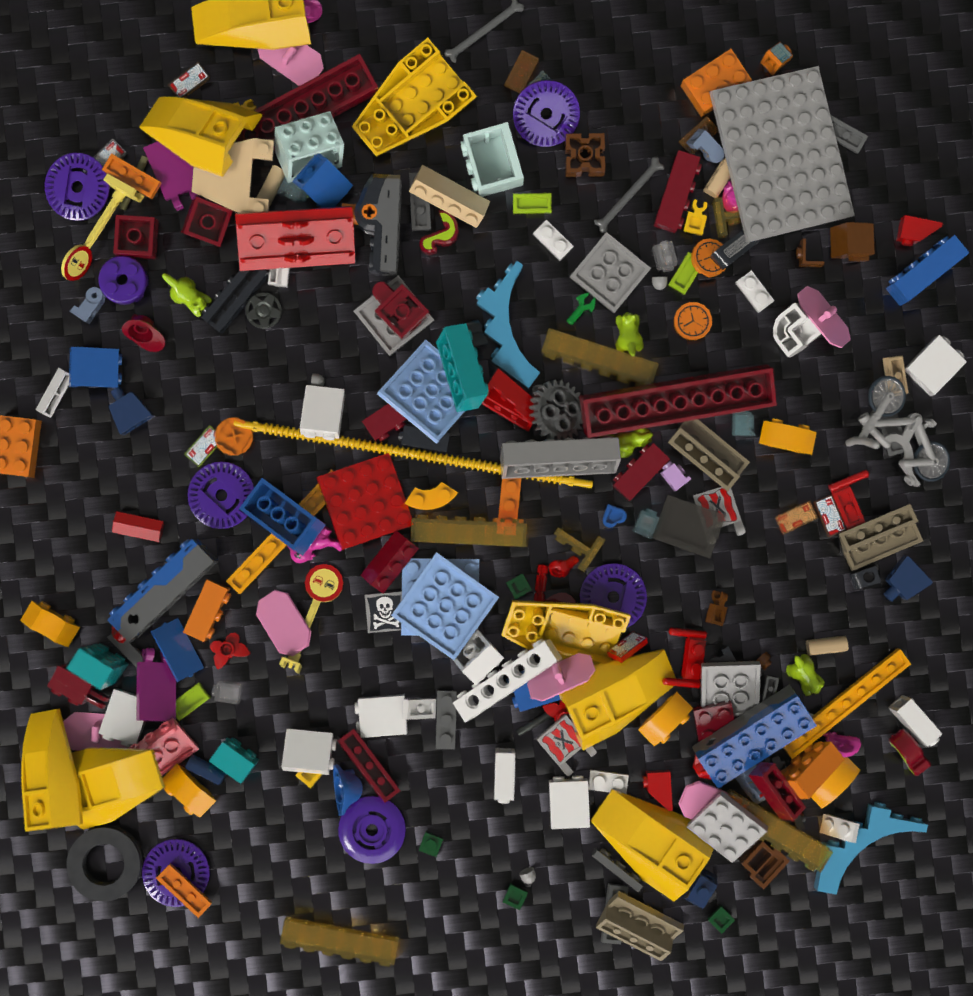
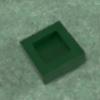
(519, 586)
(430, 844)
(515, 896)
(720, 919)

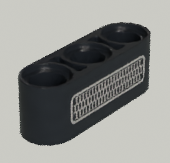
(732, 250)

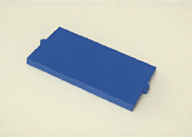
(177, 649)

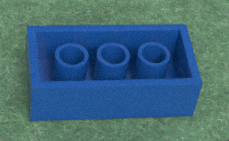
(929, 268)
(282, 516)

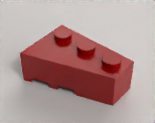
(509, 400)

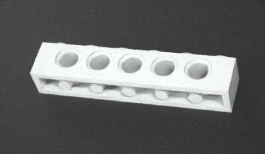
(548, 656)

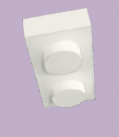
(553, 240)
(754, 291)
(419, 708)
(606, 781)
(839, 828)

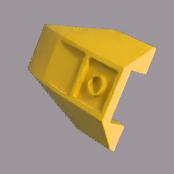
(251, 23)
(412, 100)
(199, 130)
(569, 626)
(616, 695)
(49, 775)
(114, 781)
(653, 842)

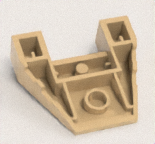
(235, 186)

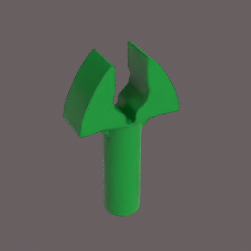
(581, 308)

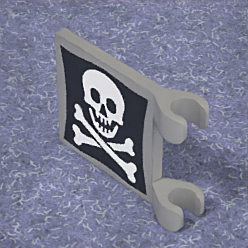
(379, 611)

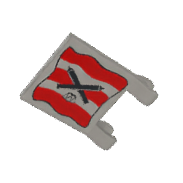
(722, 502)
(562, 743)

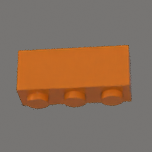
(207, 610)

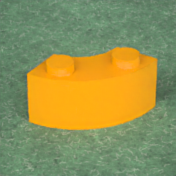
(788, 437)
(431, 498)
(50, 623)
(666, 719)
(836, 783)
(188, 790)

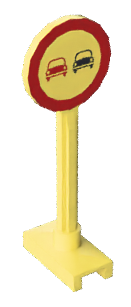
(80, 256)
(323, 585)

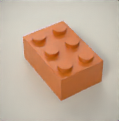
(717, 74)
(19, 445)
(812, 768)

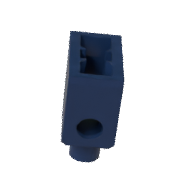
(128, 411)
(906, 580)
(701, 889)

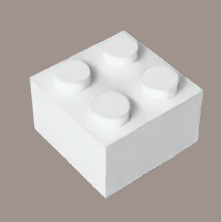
(478, 657)

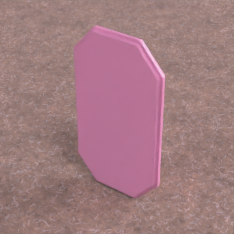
(296, 63)
(824, 316)
(283, 623)
(561, 677)
(83, 732)
(696, 797)

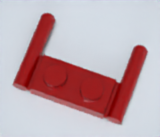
(846, 500)
(692, 659)

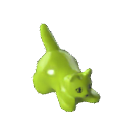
(184, 292)
(629, 336)
(630, 440)
(804, 672)

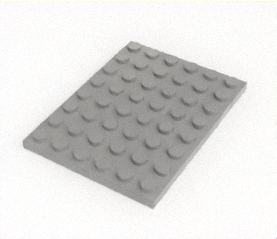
(782, 154)

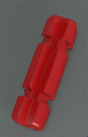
(541, 580)

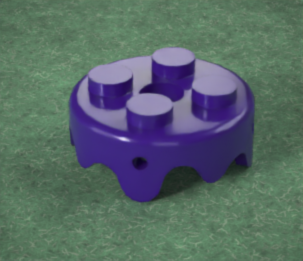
(136, 284)

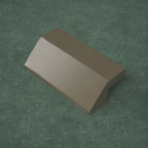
(709, 453)
(880, 537)
(639, 925)

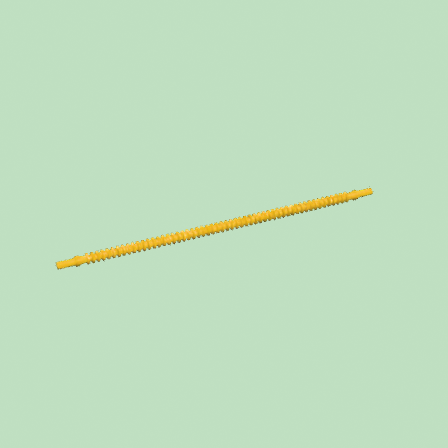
(255, 426)

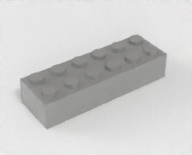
(560, 457)

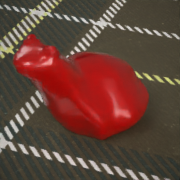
(561, 568)

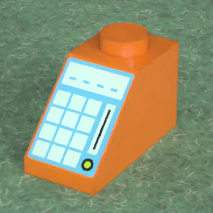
(776, 58)

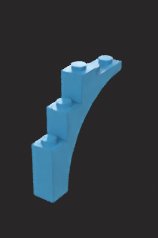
(496, 304)
(877, 825)

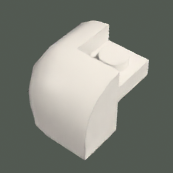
(794, 330)

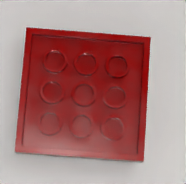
(365, 501)

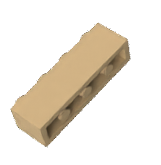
(449, 196)

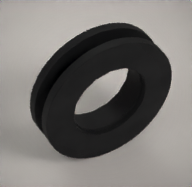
(78, 870)

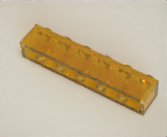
(599, 357)
(469, 532)
(787, 837)
(339, 940)

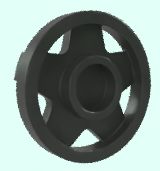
(263, 310)

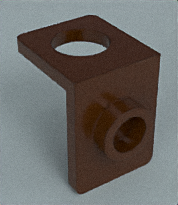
(801, 254)

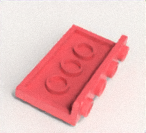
(169, 744)

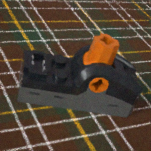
(383, 199)

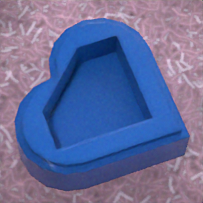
(613, 516)

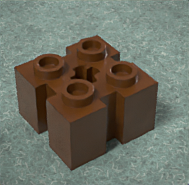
(593, 146)

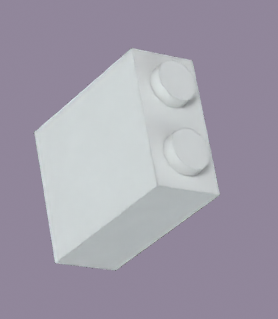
(935, 365)
(322, 412)
(380, 716)
(121, 719)
(915, 721)
(308, 751)
(504, 775)
(569, 802)

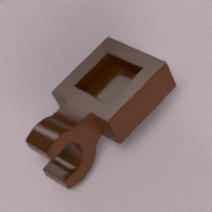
(717, 611)

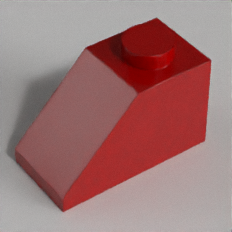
(915, 229)
(659, 786)

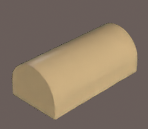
(718, 180)
(272, 184)
(895, 367)
(826, 645)

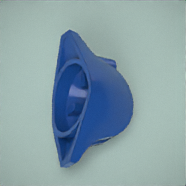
(347, 788)

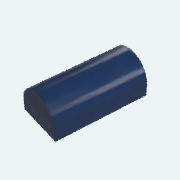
(205, 769)

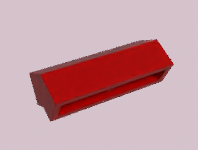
(137, 526)

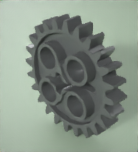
(557, 410)

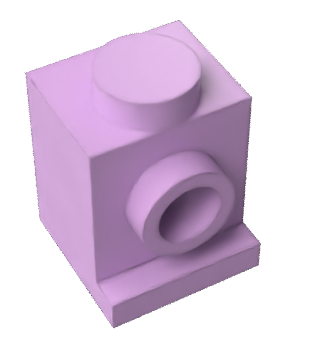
(674, 475)

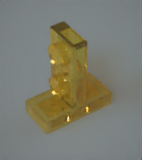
(722, 218)
(579, 548)

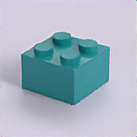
(234, 759)

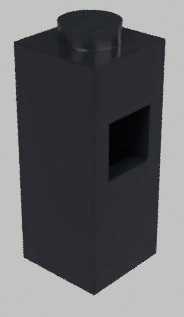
(416, 438)

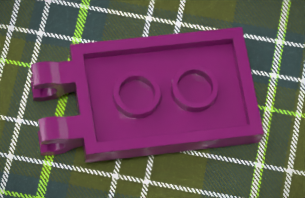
(172, 172)
(155, 689)

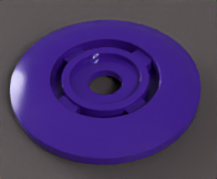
(552, 96)
(60, 182)
(205, 504)
(631, 595)
(389, 835)
(179, 854)

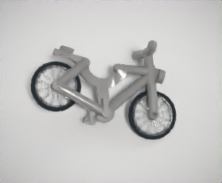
(887, 399)

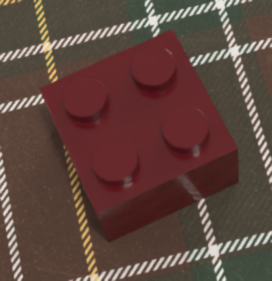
(206, 221)
(136, 236)

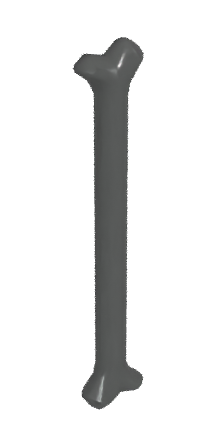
(453, 53)
(603, 223)

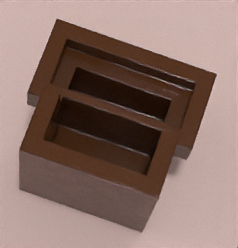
(852, 241)
(763, 862)

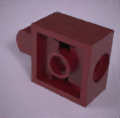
(398, 308)
(75, 688)

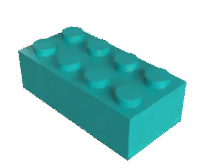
(462, 367)
(98, 665)

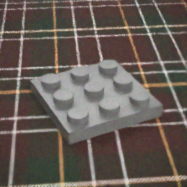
(610, 272)
(382, 333)
(731, 682)
(727, 826)

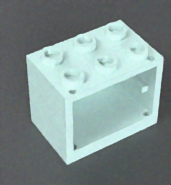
(304, 138)
(492, 160)

